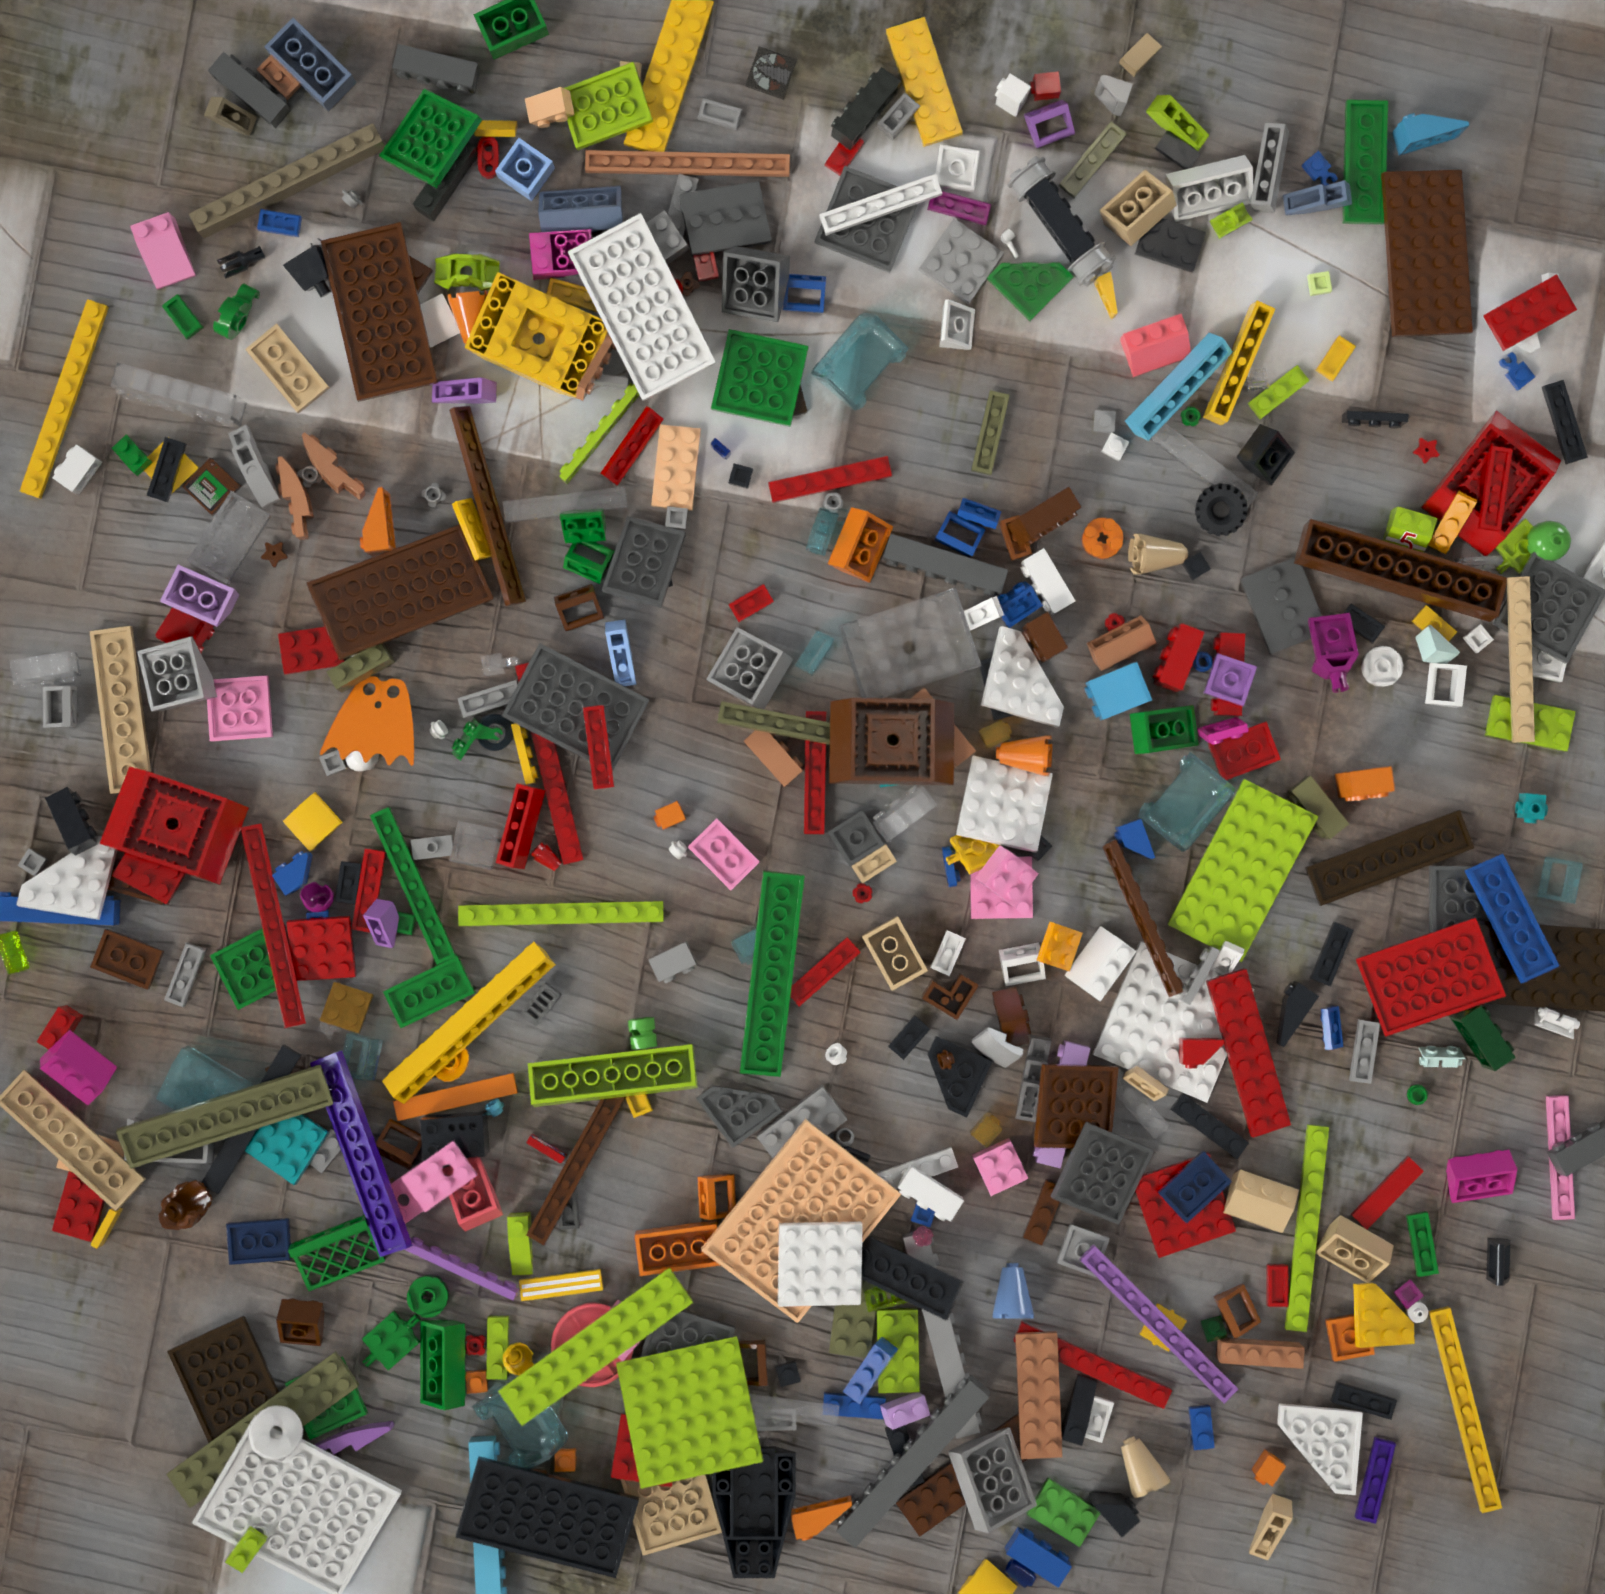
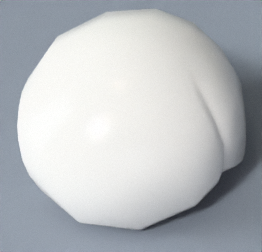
(356, 762)

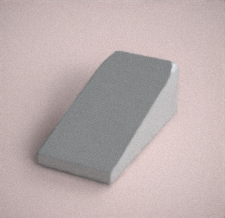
(898, 116)

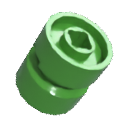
(642, 1033)

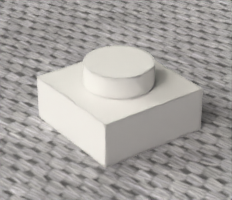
(1115, 446)
(1478, 638)

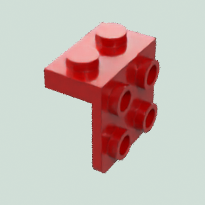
(181, 625)

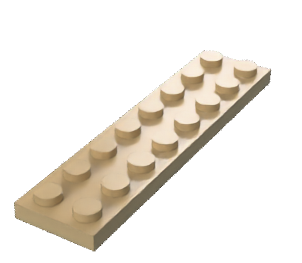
(119, 703)
(70, 1140)

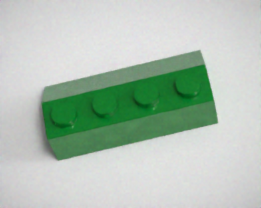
(442, 1364)

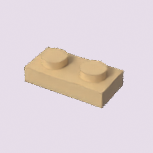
(874, 863)
(1145, 1083)

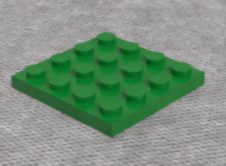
(430, 138)
(759, 378)

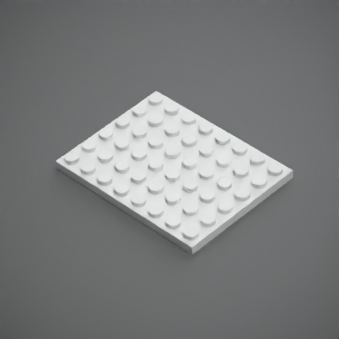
(309, 1506)

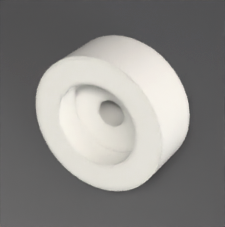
(836, 1054)
(1417, 1312)

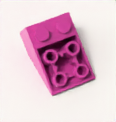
(551, 254)

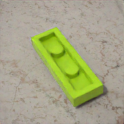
(1278, 392)
(496, 1346)

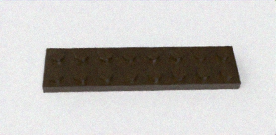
(1389, 857)

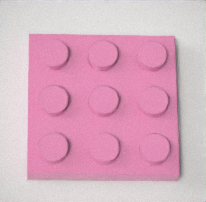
(240, 709)
(988, 905)

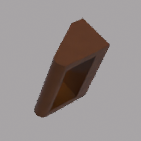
(575, 598)
(395, 1154)
(760, 1345)

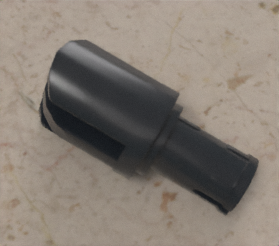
(239, 259)

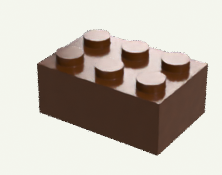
(1045, 517)

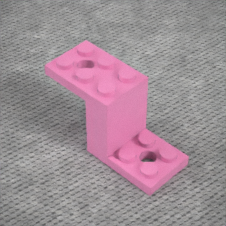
(427, 1183)

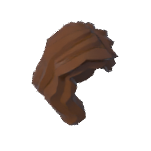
(185, 1206)

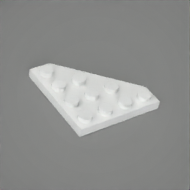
(1018, 682)
(72, 884)
(1327, 1440)

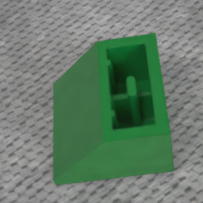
(583, 525)

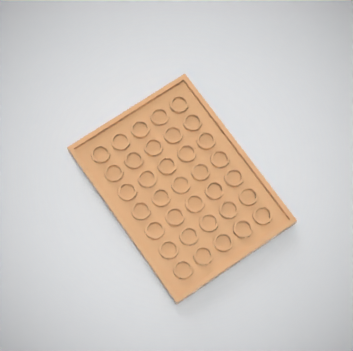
(803, 1183)

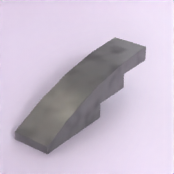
(1029, 1090)

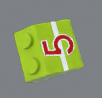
(1409, 529)

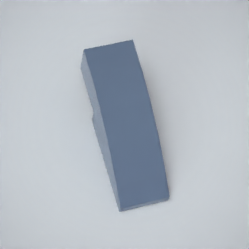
(1317, 198)

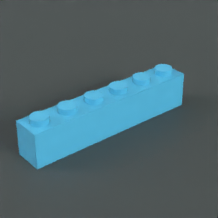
(1178, 386)

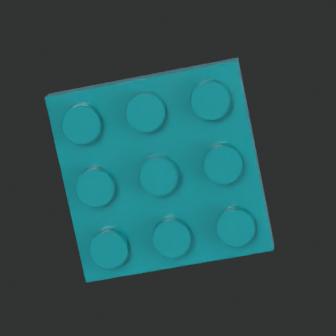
(288, 1146)

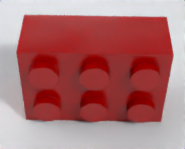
(1177, 657)

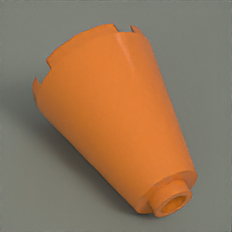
(466, 310)
(1027, 754)

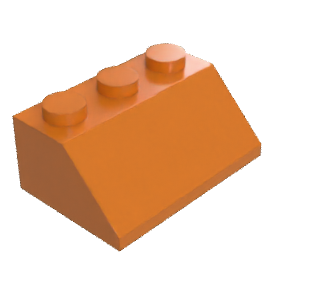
(860, 544)

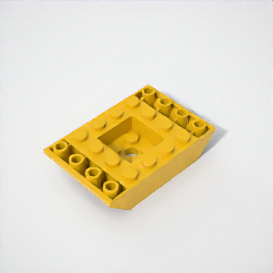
(519, 312)

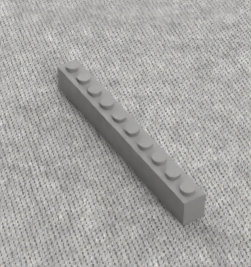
(943, 1339)

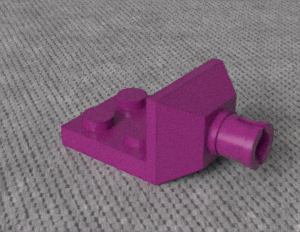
(1333, 648)

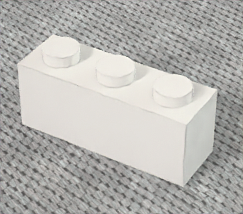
(1047, 582)
(929, 1193)

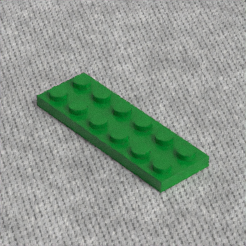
(1365, 159)

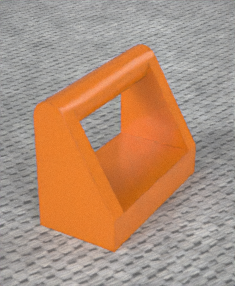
(706, 1195)

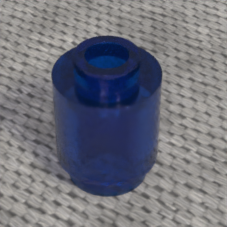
(1020, 1573)

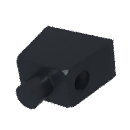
(310, 270)

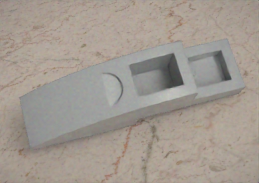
(252, 466)

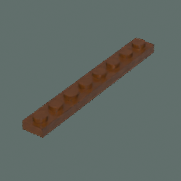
(1146, 926)
(574, 1169)

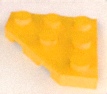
(1379, 1319)

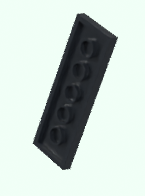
(909, 1278)

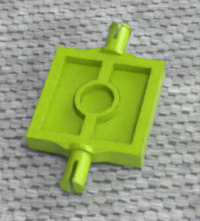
(1514, 548)

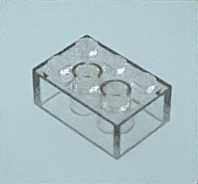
(903, 813)

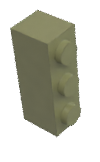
(360, 667)
(1312, 798)

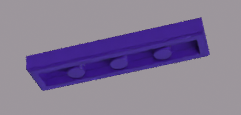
(1375, 1480)

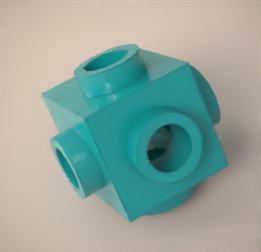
(1531, 807)

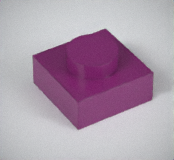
(1408, 1294)

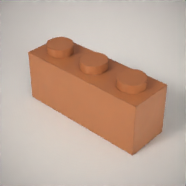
(1121, 643)
(774, 756)

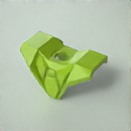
(449, 271)

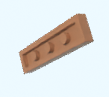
(595, 368)

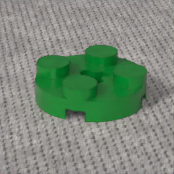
(422, 1306)

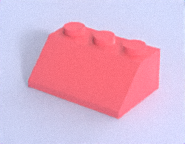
(1156, 345)

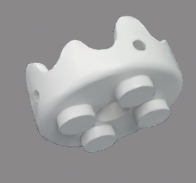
(260, 1432)

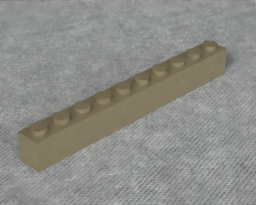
(287, 181)

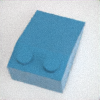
(1425, 131)

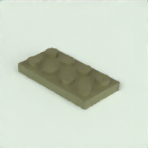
(853, 1327)

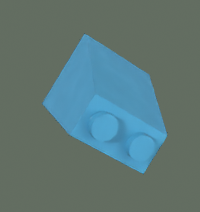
(1117, 691)

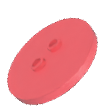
(574, 1322)

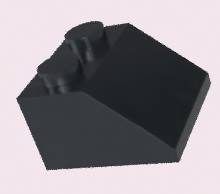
(1266, 454)
(1117, 1510)

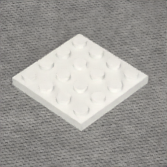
(1003, 805)
(819, 1263)

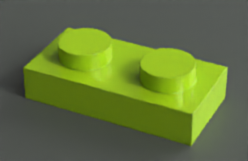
(246, 1549)

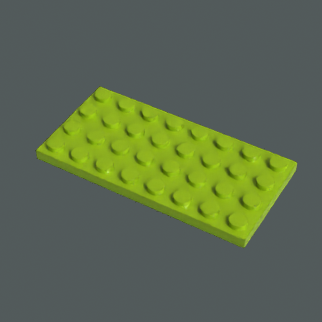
(1243, 868)

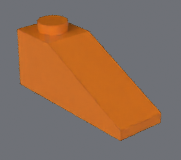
(814, 1518)

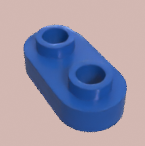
(952, 875)

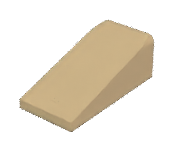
(1140, 54)

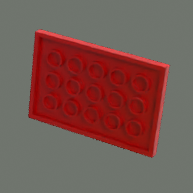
(1430, 977)

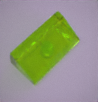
(13, 953)

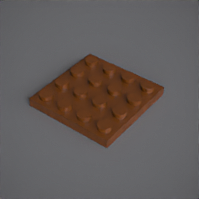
(1071, 1098)

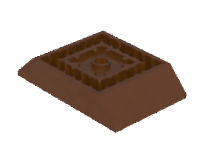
(861, 748)

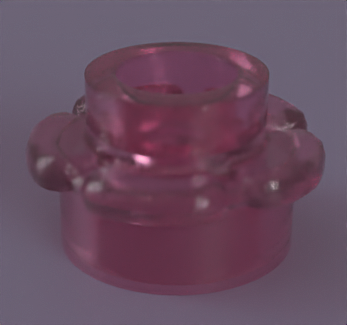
(922, 1230)

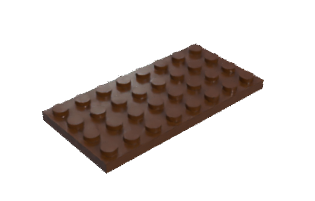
(1426, 253)
(379, 312)
(399, 592)

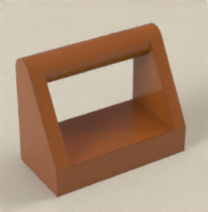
(1221, 1300)

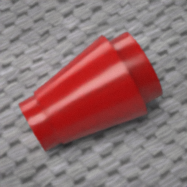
(546, 856)

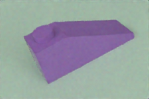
(465, 391)

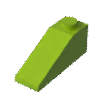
(1177, 120)
(519, 1244)

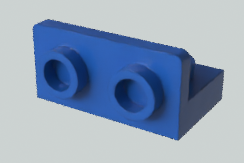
(1018, 603)

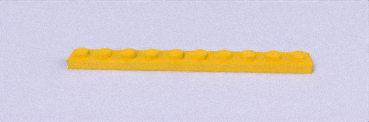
(64, 399)
(1465, 1409)

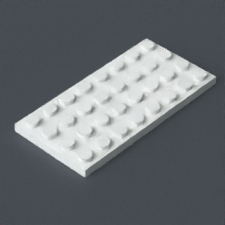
(642, 307)

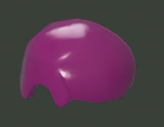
(316, 897)

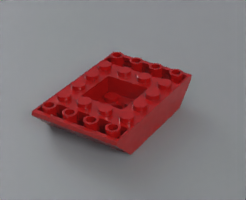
(1529, 473)
(199, 843)

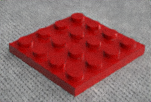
(1166, 1227)

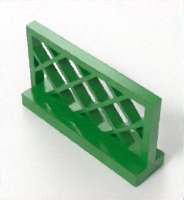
(326, 1239)

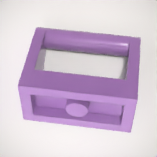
(1045, 113)

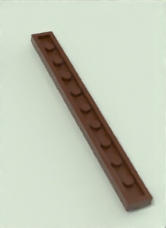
(487, 505)

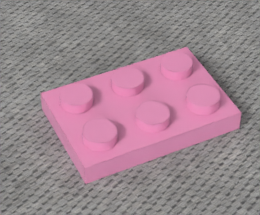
(723, 854)

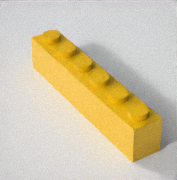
(1239, 363)

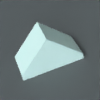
(1435, 647)

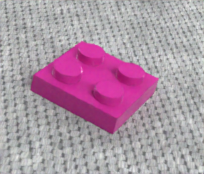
(1216, 732)

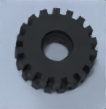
(1221, 525)

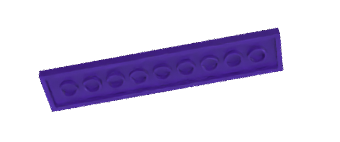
(363, 1158)

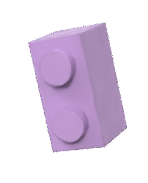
(905, 1410)

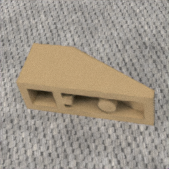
(1272, 1526)

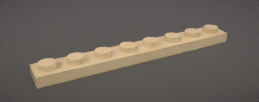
(1520, 659)

